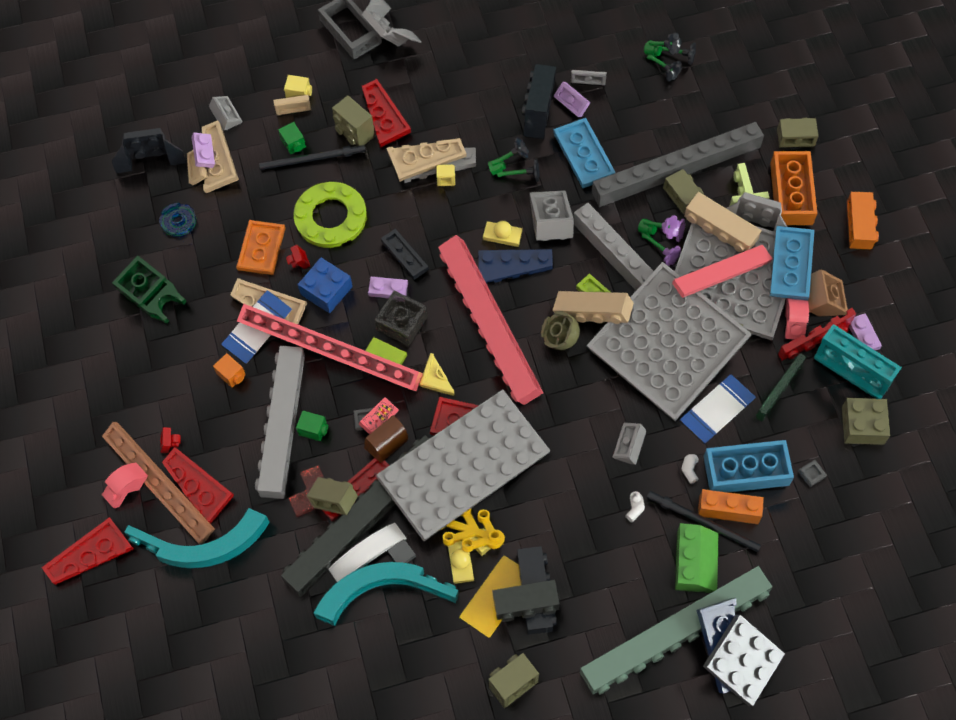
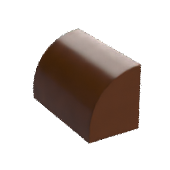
(386, 439)

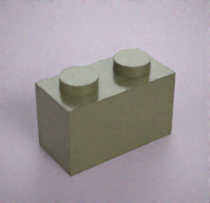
(797, 132)
(681, 189)
(332, 495)

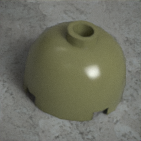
(560, 331)

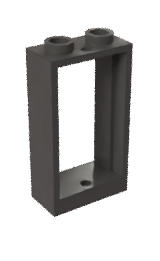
(360, 45)

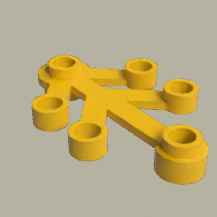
(490, 537)

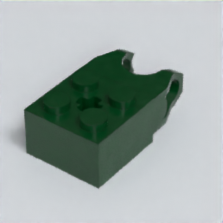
(153, 291)

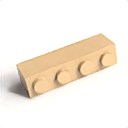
(722, 223)
(595, 306)

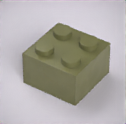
(353, 122)
(865, 421)
(513, 679)

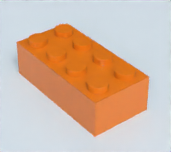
(794, 186)

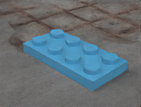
(583, 152)
(792, 263)

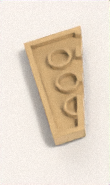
(417, 159)
(224, 169)
(250, 293)

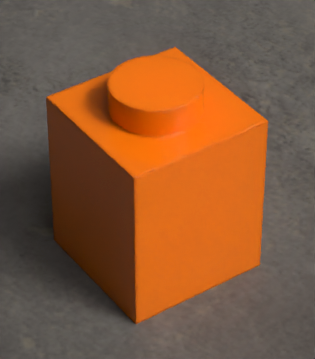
(229, 370)

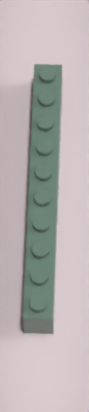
(670, 633)

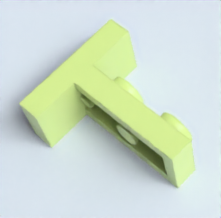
(742, 178)

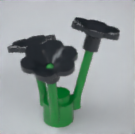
(672, 45)
(497, 165)

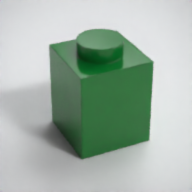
(292, 138)
(312, 426)

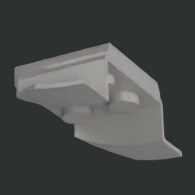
(375, 16)
(758, 210)

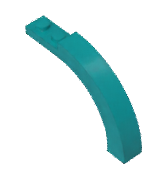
(207, 554)
(376, 575)

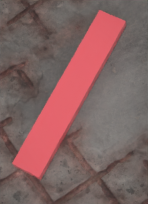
(722, 271)

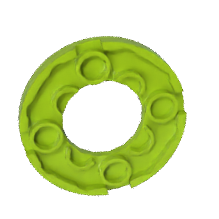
(330, 236)

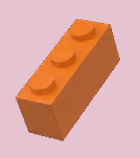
(862, 220)
(730, 506)

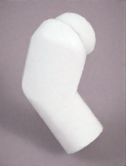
(688, 466)
(637, 505)

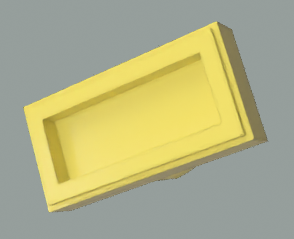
(502, 233)
(460, 564)

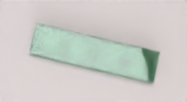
(780, 387)

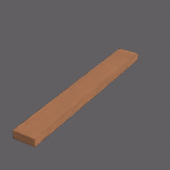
(159, 483)

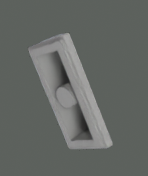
(588, 77)
(224, 112)
(629, 443)

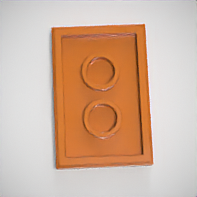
(261, 247)

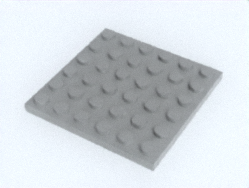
(741, 297)
(669, 343)

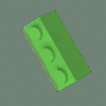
(696, 559)

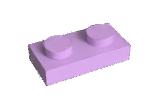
(572, 99)
(203, 150)
(385, 286)
(864, 332)

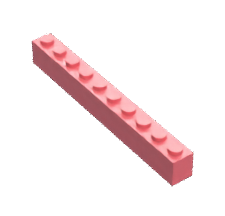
(490, 321)
(330, 347)

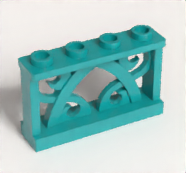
(856, 362)

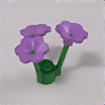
(671, 228)

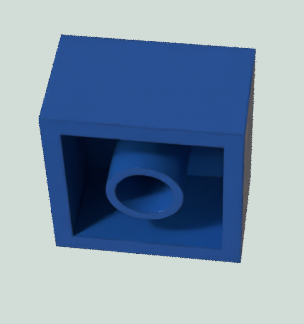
(325, 285)

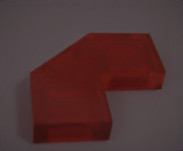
(300, 501)

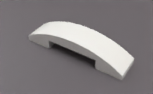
(366, 551)

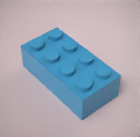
(748, 466)

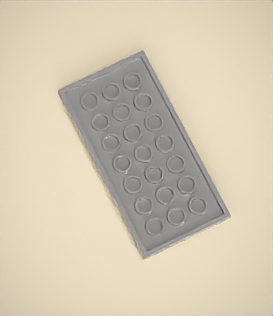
(462, 464)

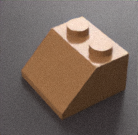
(826, 295)

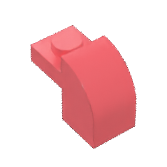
(797, 317)
(122, 481)

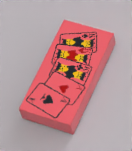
(378, 415)

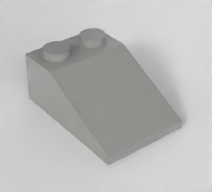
(551, 215)

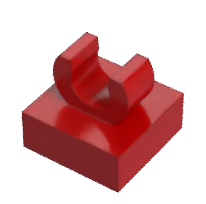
(298, 258)
(168, 440)

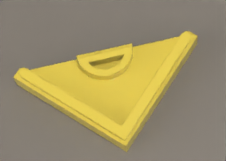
(434, 377)

